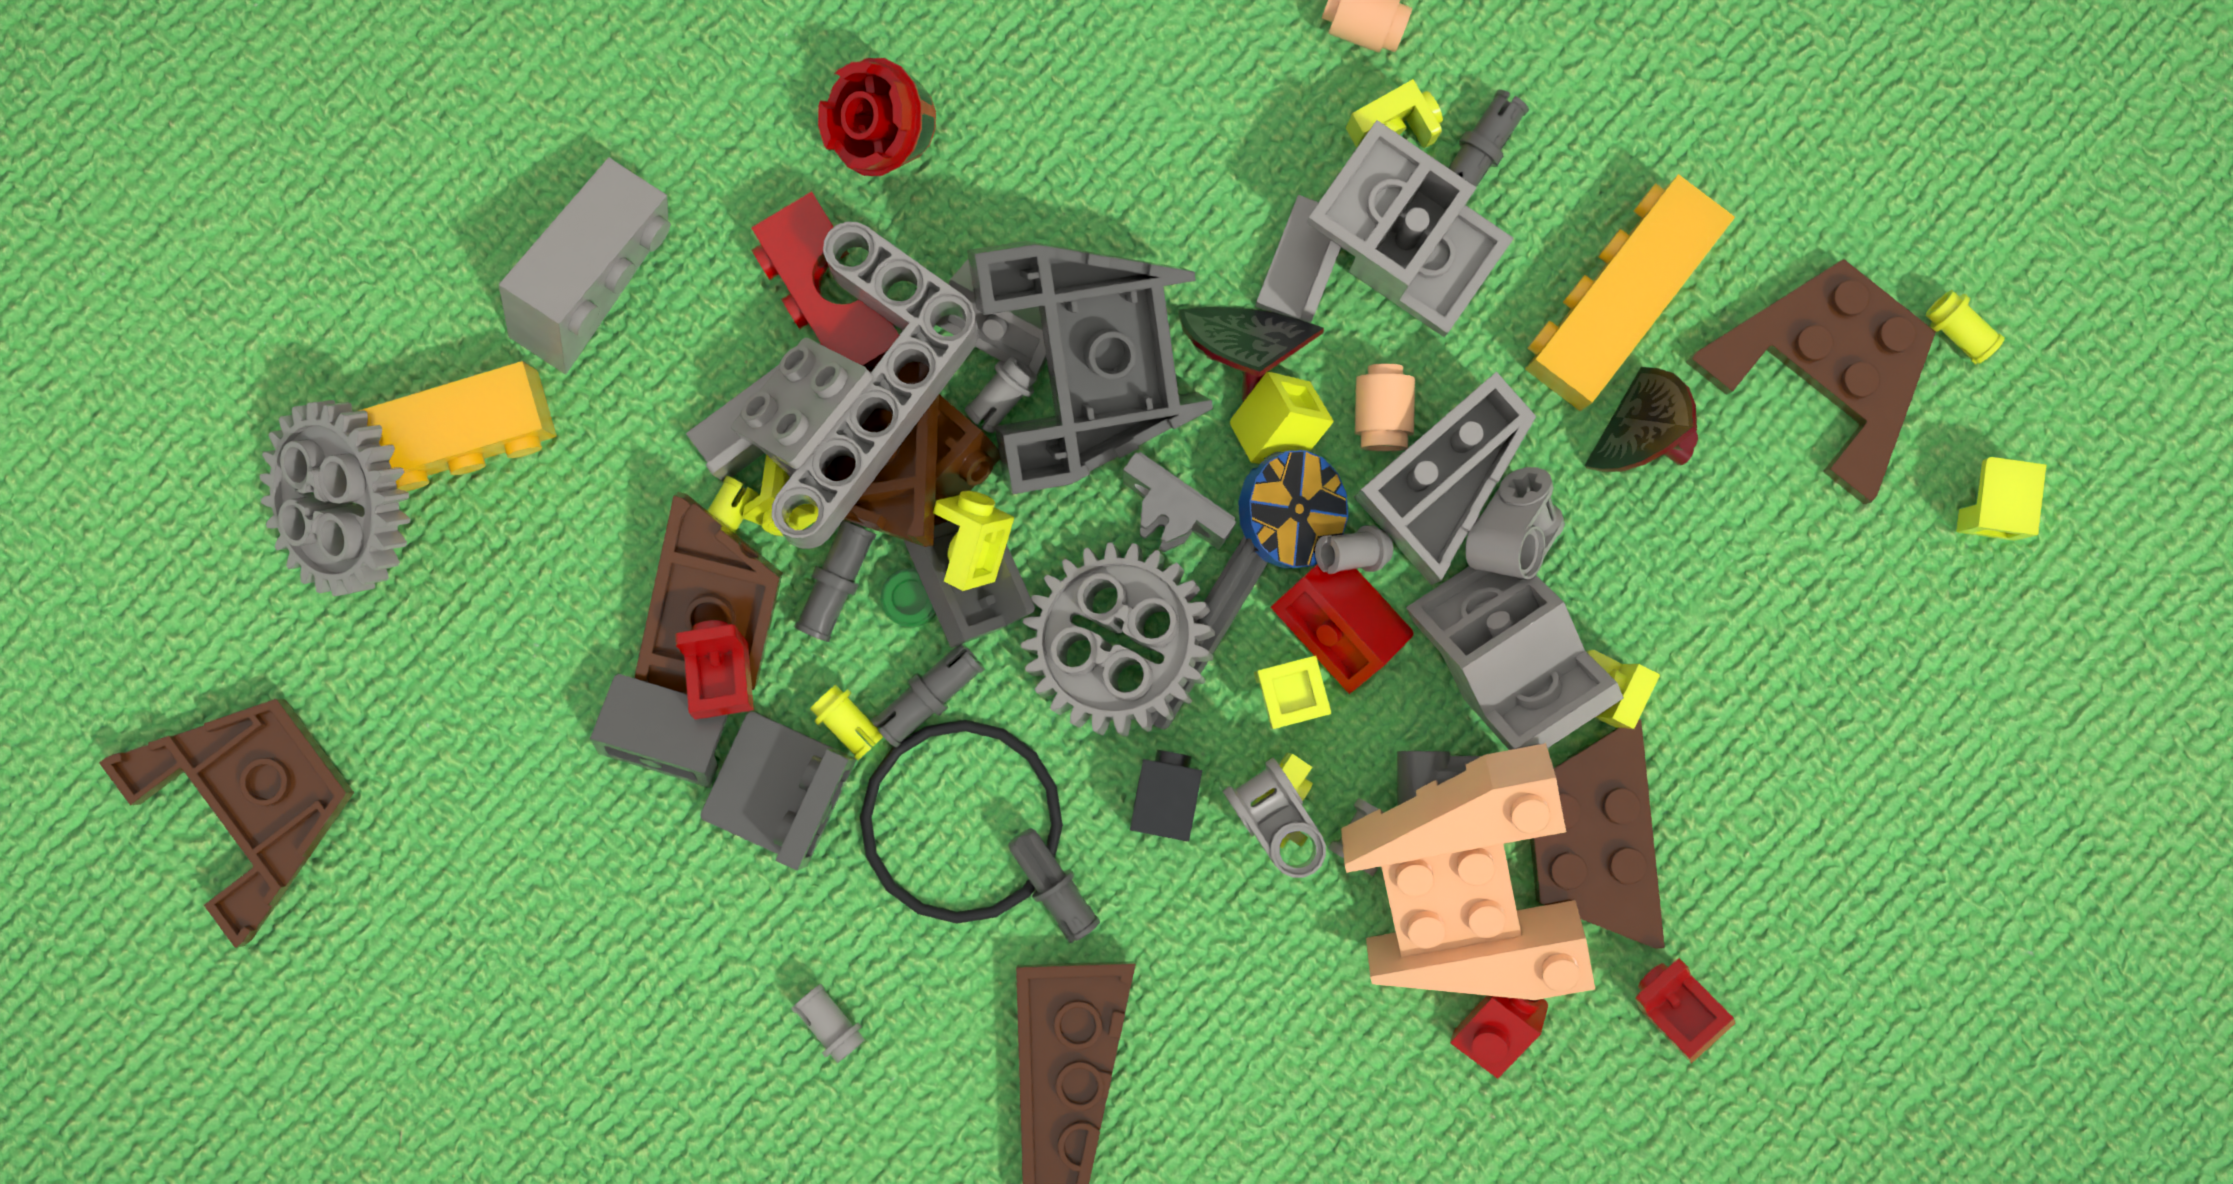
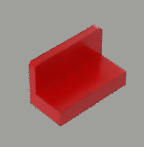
(1343, 624)

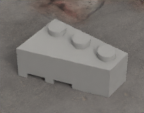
(583, 264)

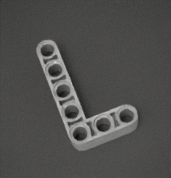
(905, 401)

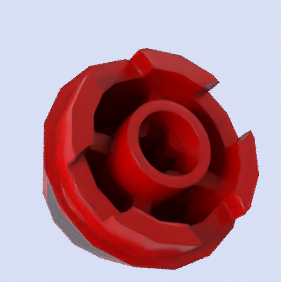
(876, 117)

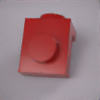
(716, 669)
(1682, 1009)
(1500, 1031)

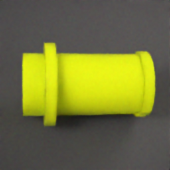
(1964, 326)
(721, 506)
(844, 720)

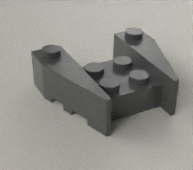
(1103, 355)

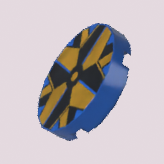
(1291, 506)

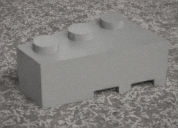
(1443, 479)

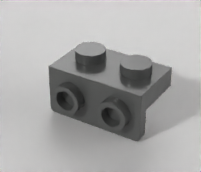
(973, 611)

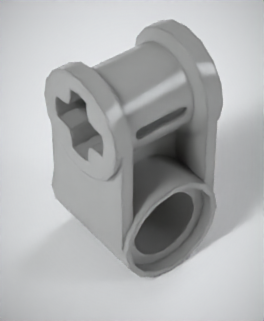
(1516, 526)
(1276, 817)

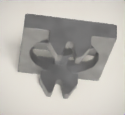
(1174, 506)

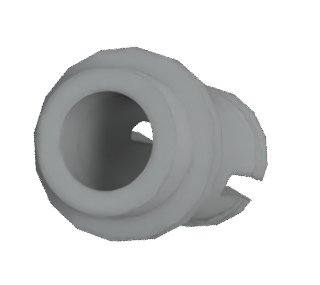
(1002, 393)
(1366, 549)
(828, 1024)

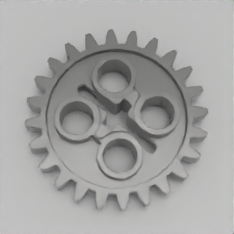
(340, 460)
(1094, 685)

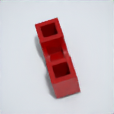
(794, 249)

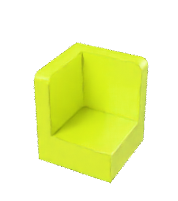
(1280, 417)
(2006, 501)
(1293, 692)

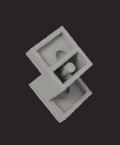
(1410, 228)
(1515, 656)

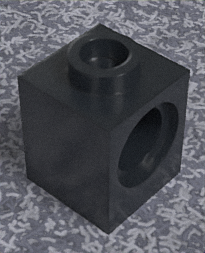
(1166, 796)

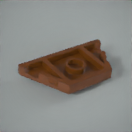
(903, 492)
(700, 578)
(1608, 842)

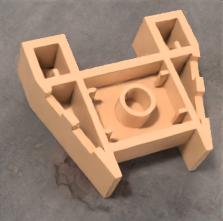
(1455, 889)

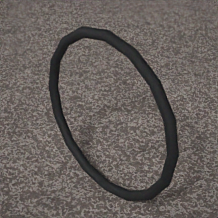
(870, 799)

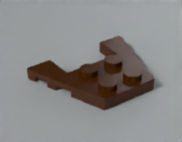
(1848, 346)
(264, 786)

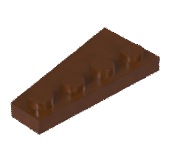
(1066, 1063)

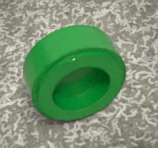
(906, 599)

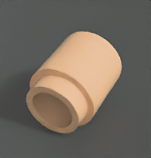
(1368, 22)
(1385, 408)

